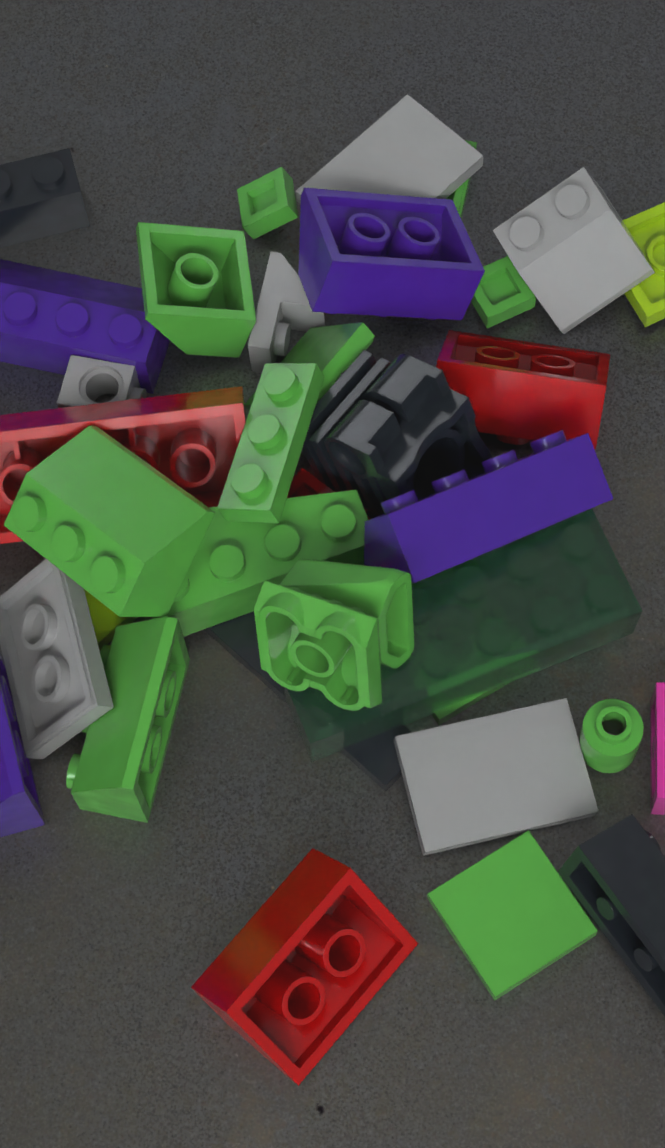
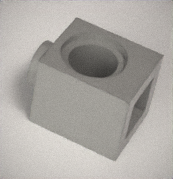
(92, 378)

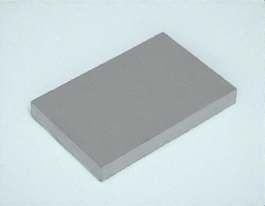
(401, 155)
(51, 659)
(495, 776)

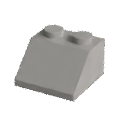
(573, 250)

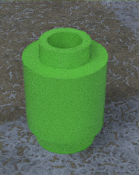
(606, 751)

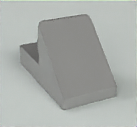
(279, 309)

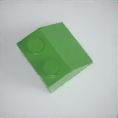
(197, 287)

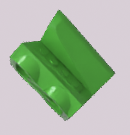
(335, 628)

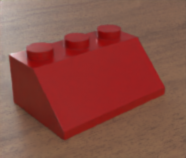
(526, 386)
(306, 964)

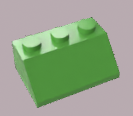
(111, 523)
(129, 743)

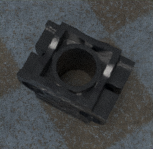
(392, 431)

